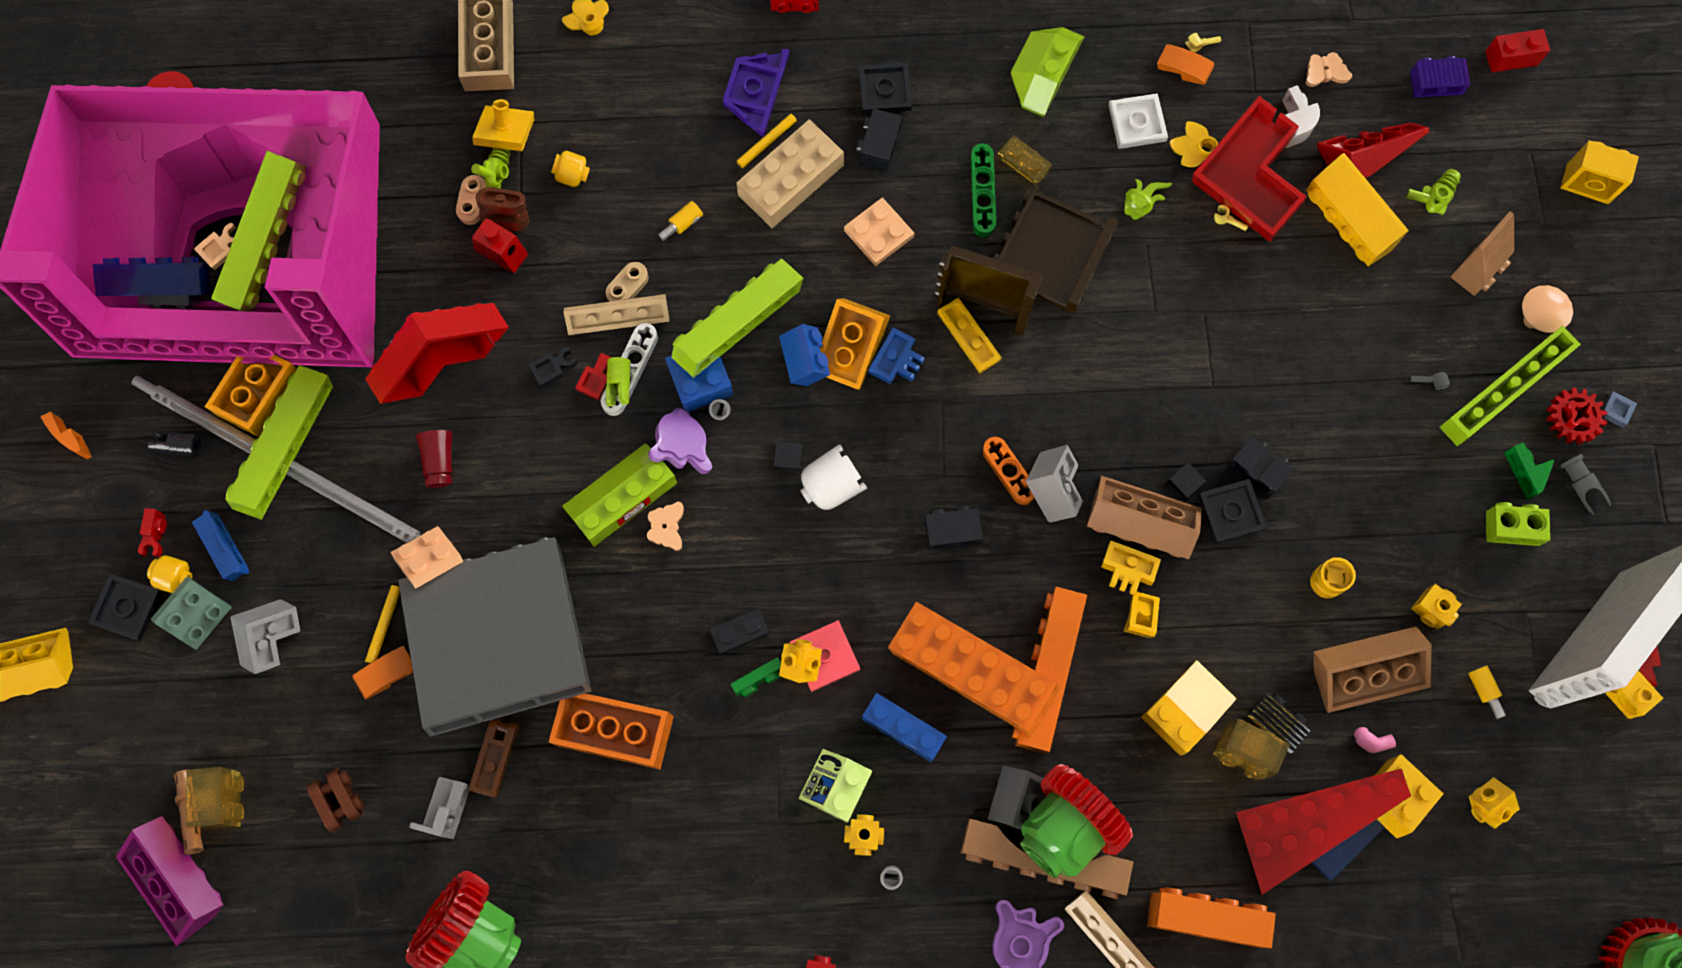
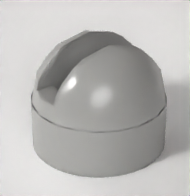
(715, 407)
(890, 882)

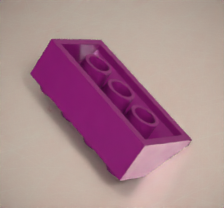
(169, 879)

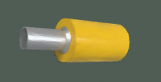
(682, 220)
(1487, 689)

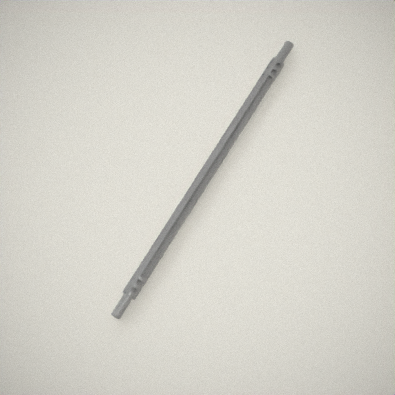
(295, 471)

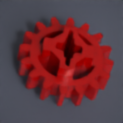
(1587, 422)

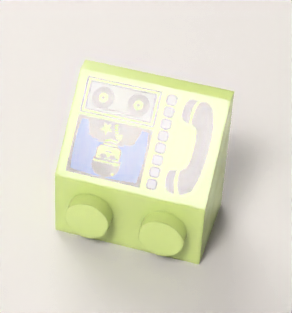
(835, 785)

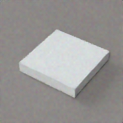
(1138, 121)

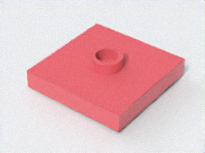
(836, 655)

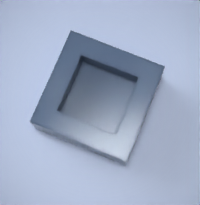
(1618, 409)

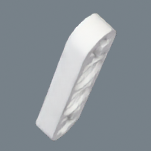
(635, 369)

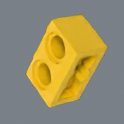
(1636, 697)

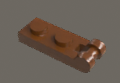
(493, 758)

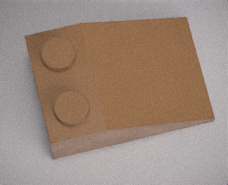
(1487, 258)

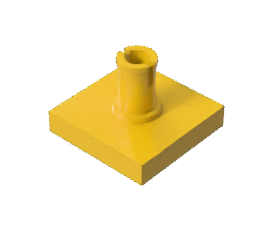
(503, 127)

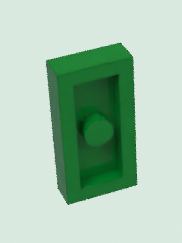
(748, 684)

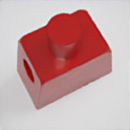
(496, 242)

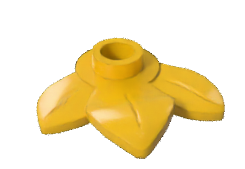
(587, 16)
(1191, 145)

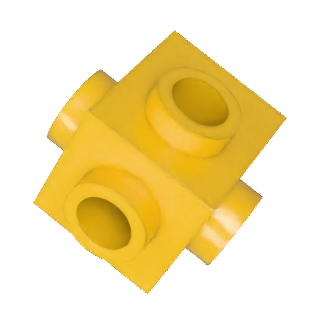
(1437, 607)
(800, 661)
(1493, 803)
(864, 847)

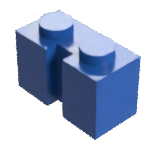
(803, 355)

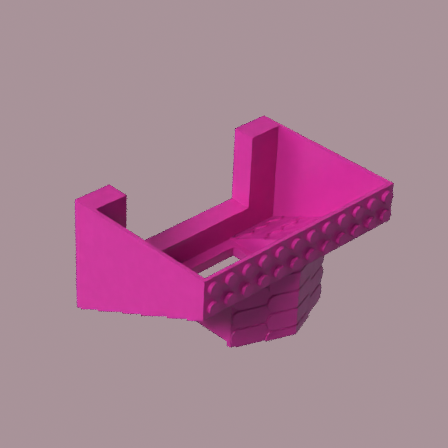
(155, 165)

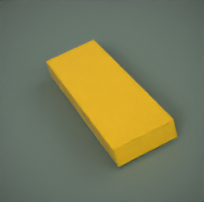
(969, 335)

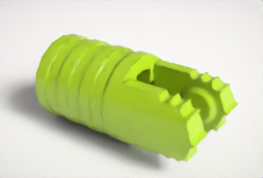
(618, 381)

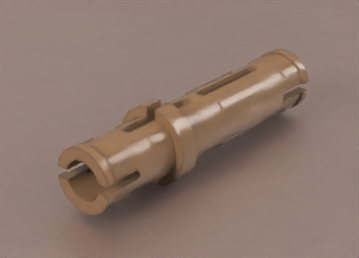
(191, 836)

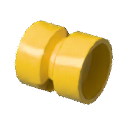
(1332, 578)

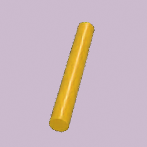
(766, 141)
(383, 624)

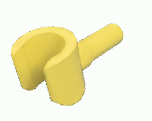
(1196, 43)
(1227, 218)

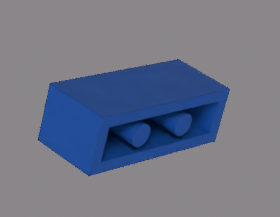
(903, 727)

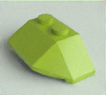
(1043, 67)

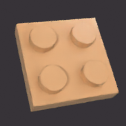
(879, 231)
(426, 557)

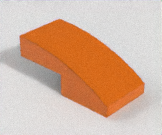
(1187, 63)
(68, 438)
(383, 671)

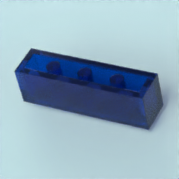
(151, 278)

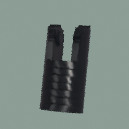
(175, 443)

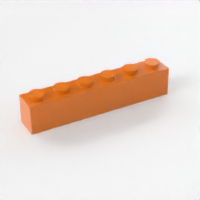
(1054, 660)

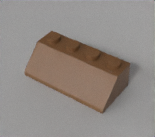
(1145, 517)
(1373, 669)

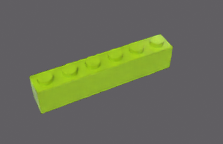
(259, 232)
(736, 317)
(1509, 386)
(279, 442)

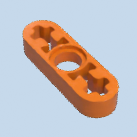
(992, 459)

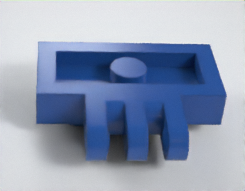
(896, 358)

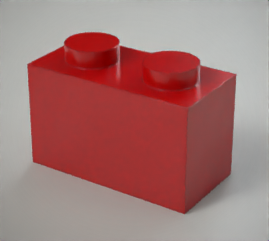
(1517, 50)

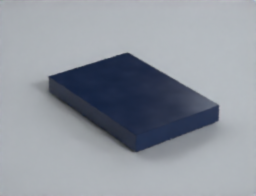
(1340, 856)

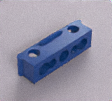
(220, 546)

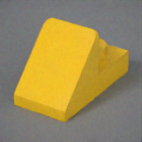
(1143, 615)

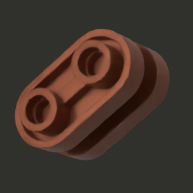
(503, 207)
(350, 804)

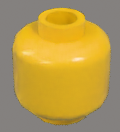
(570, 168)
(168, 573)

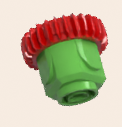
(1072, 824)
(464, 929)
(1644, 945)

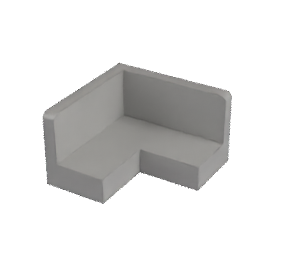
(1053, 485)
(257, 634)
(444, 809)

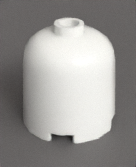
(830, 480)

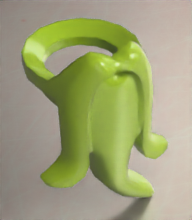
(1140, 202)

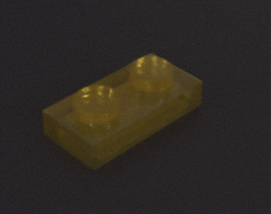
(1024, 160)

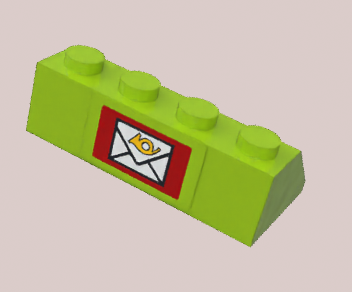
(619, 495)

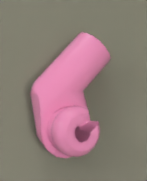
(1371, 743)

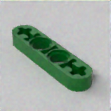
(983, 190)

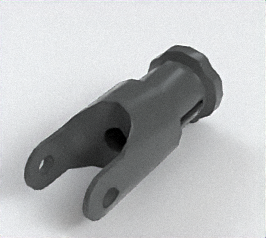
(1583, 479)

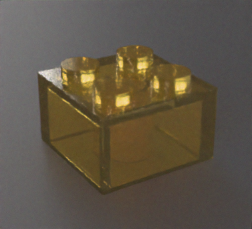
(1251, 750)
(213, 798)

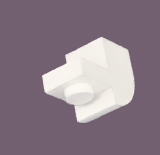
(1300, 113)

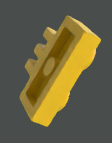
(1129, 566)

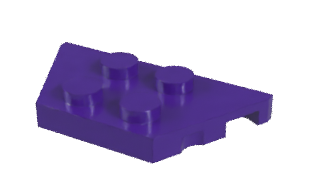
(755, 88)

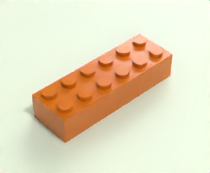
(974, 668)

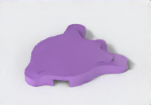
(680, 441)
(1020, 939)

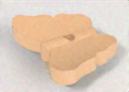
(1326, 69)
(669, 516)

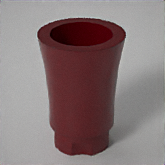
(436, 457)

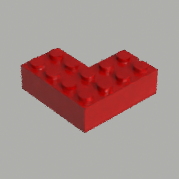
(1240, 173)
(430, 343)

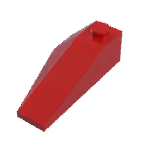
(1372, 149)

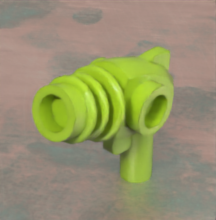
(494, 168)
(1439, 194)

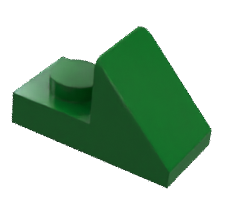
(1530, 477)

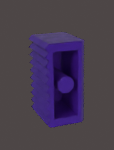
(1439, 77)

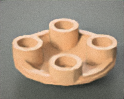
(1546, 309)

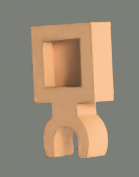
(216, 248)

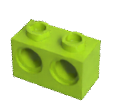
(1518, 529)

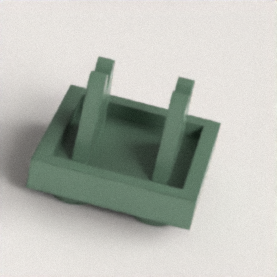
(191, 613)

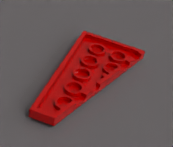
(1300, 829)

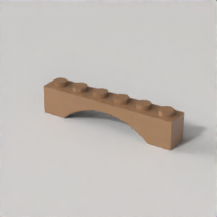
(989, 843)

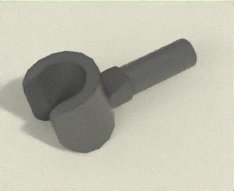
(1440, 380)

